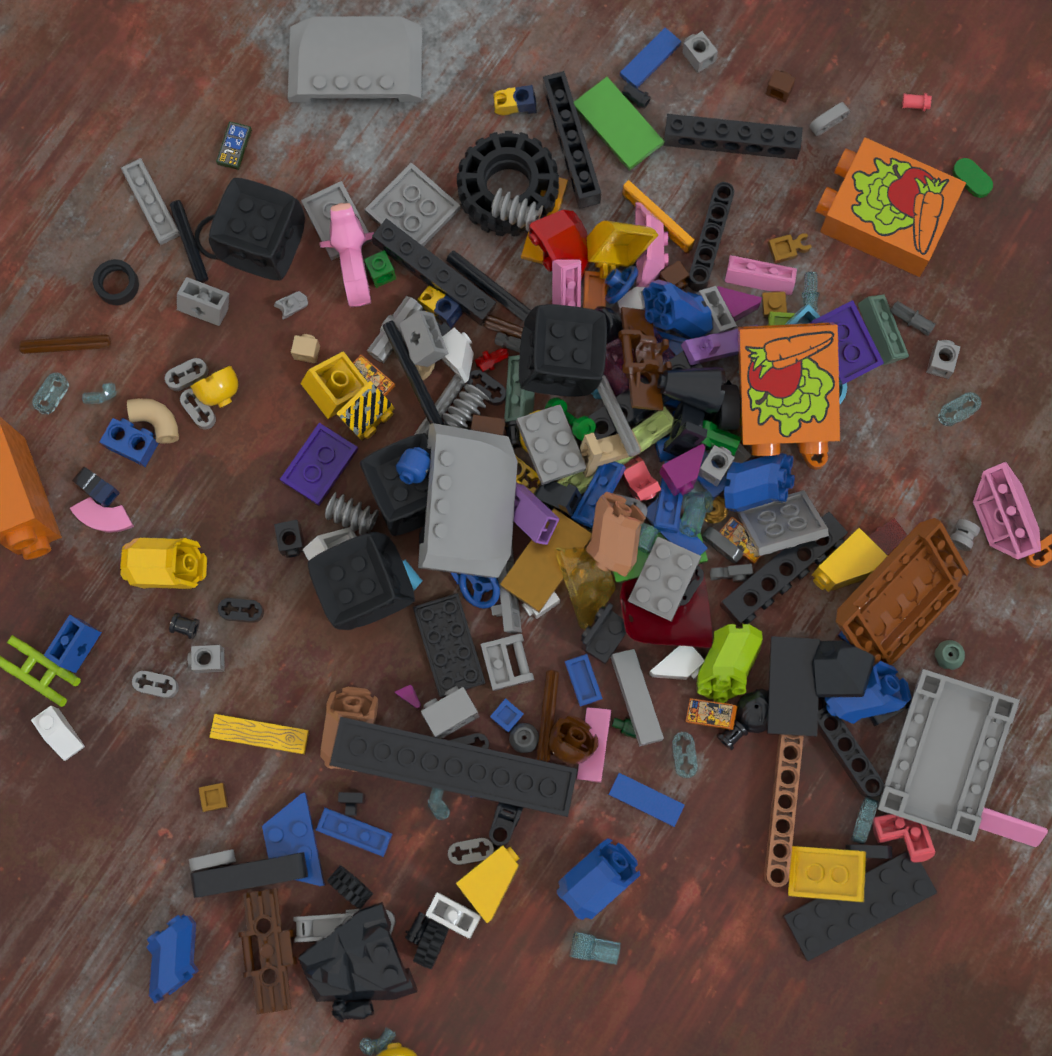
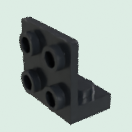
(605, 634)

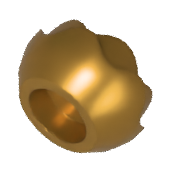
(719, 513)

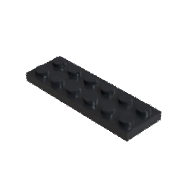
(887, 892)

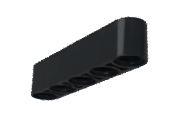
(714, 227)
(846, 757)
(249, 875)

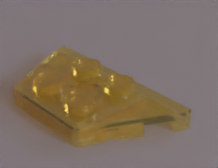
(586, 583)

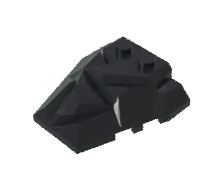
(358, 961)

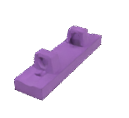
(711, 347)

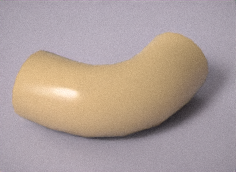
(158, 415)

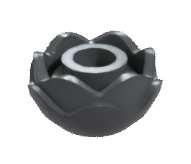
(518, 743)

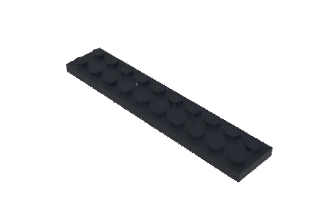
(453, 766)

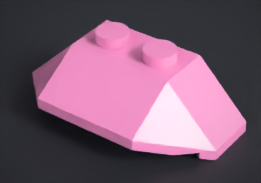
(653, 258)
(1006, 513)

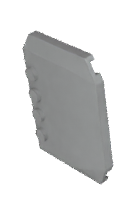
(355, 58)
(469, 502)

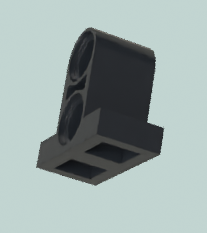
(686, 430)
(560, 497)

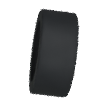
(111, 266)
(730, 411)

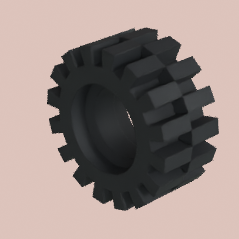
(349, 887)
(430, 944)

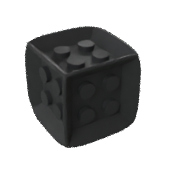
(257, 228)
(562, 350)
(400, 503)
(361, 581)

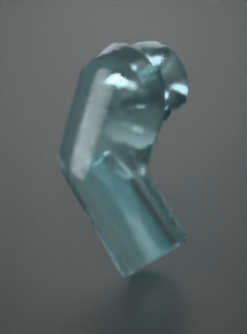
(100, 397)
(437, 806)
(375, 1046)

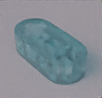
(49, 393)
(957, 405)
(690, 754)
(864, 820)

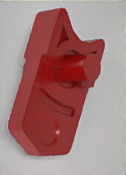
(488, 360)

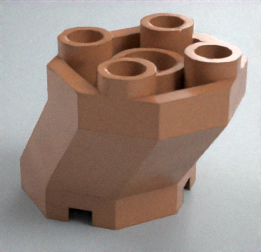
(615, 534)
(351, 704)

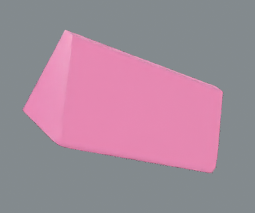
(760, 275)
(566, 282)
(592, 768)
(1012, 828)

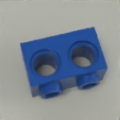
(127, 445)

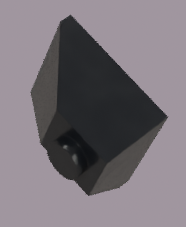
(841, 669)

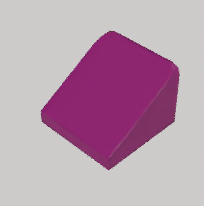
(409, 695)

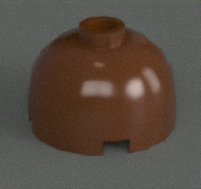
(572, 740)

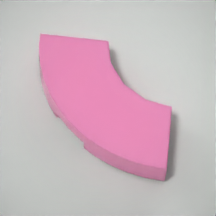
(101, 517)

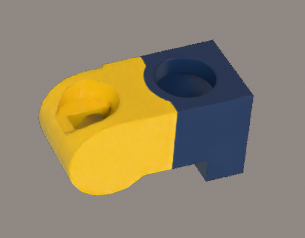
(515, 100)
(440, 305)

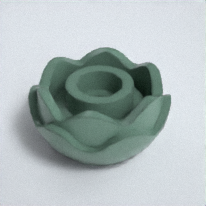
(944, 660)

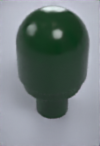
(625, 726)

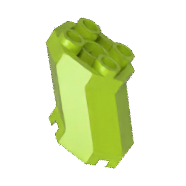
(729, 662)

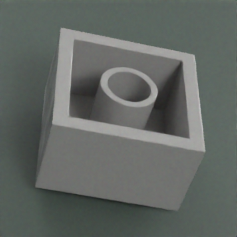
(450, 712)

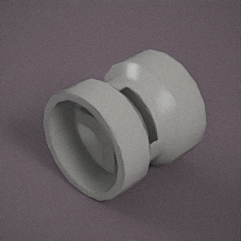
(965, 534)

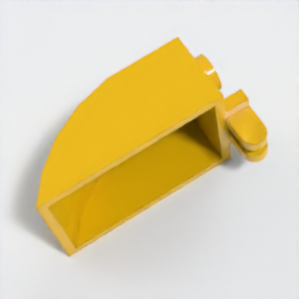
(617, 244)

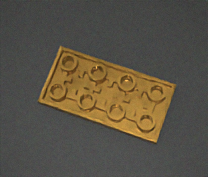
(538, 570)

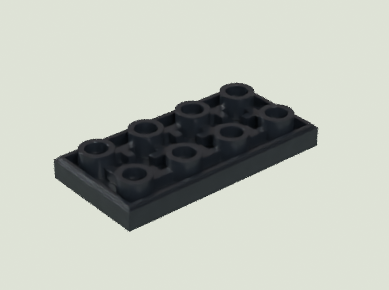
(449, 644)
(792, 687)

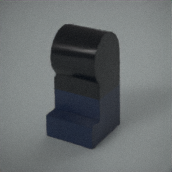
(96, 487)

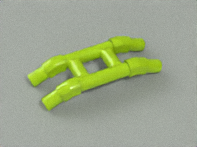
(42, 685)

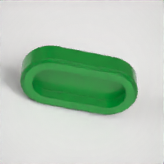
(976, 180)

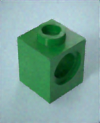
(380, 269)

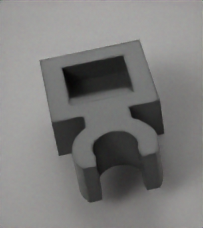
(738, 573)

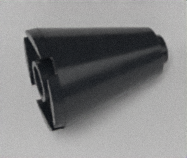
(695, 387)

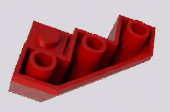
(561, 238)

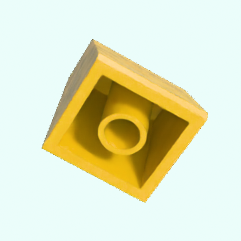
(849, 563)
(489, 881)

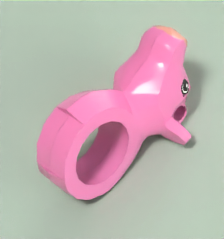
(347, 239)

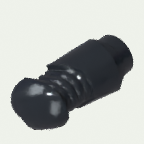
(352, 1010)

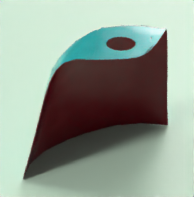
(688, 628)

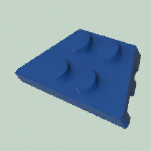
(293, 833)

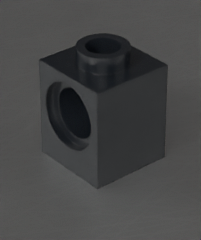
(285, 529)

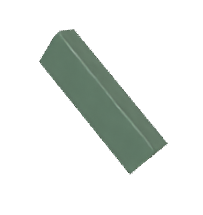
(883, 328)
(518, 401)

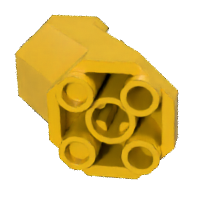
(163, 563)

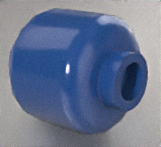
(413, 465)

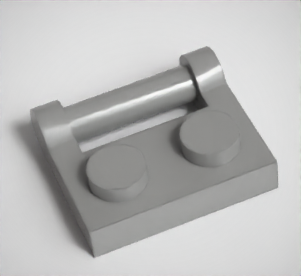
(499, 665)

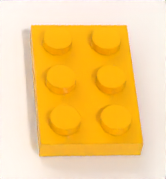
(827, 874)

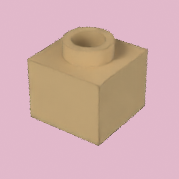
(305, 348)

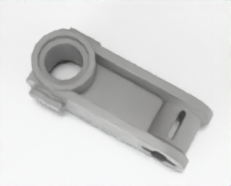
(319, 926)

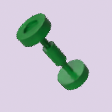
(581, 426)

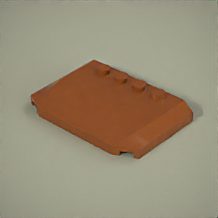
(903, 593)

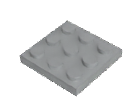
(414, 205)
(783, 524)

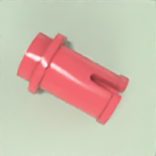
(916, 101)

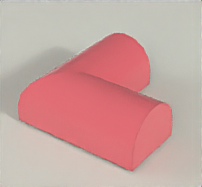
(915, 835)

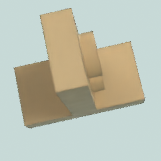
(602, 451)

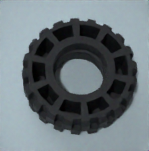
(502, 153)

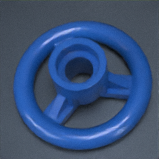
(619, 284)
(480, 586)

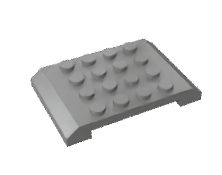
(947, 754)

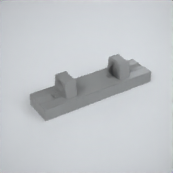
(509, 604)

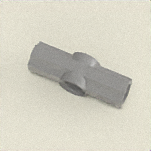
(381, 347)

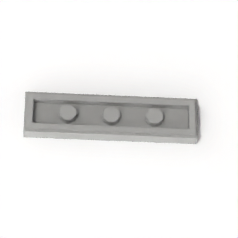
(150, 201)
(637, 697)

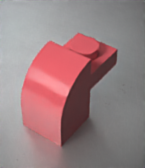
(639, 480)

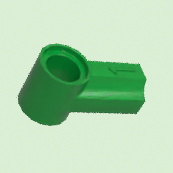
(719, 438)

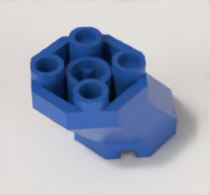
(676, 310)
(758, 482)
(883, 695)
(598, 879)
(172, 957)

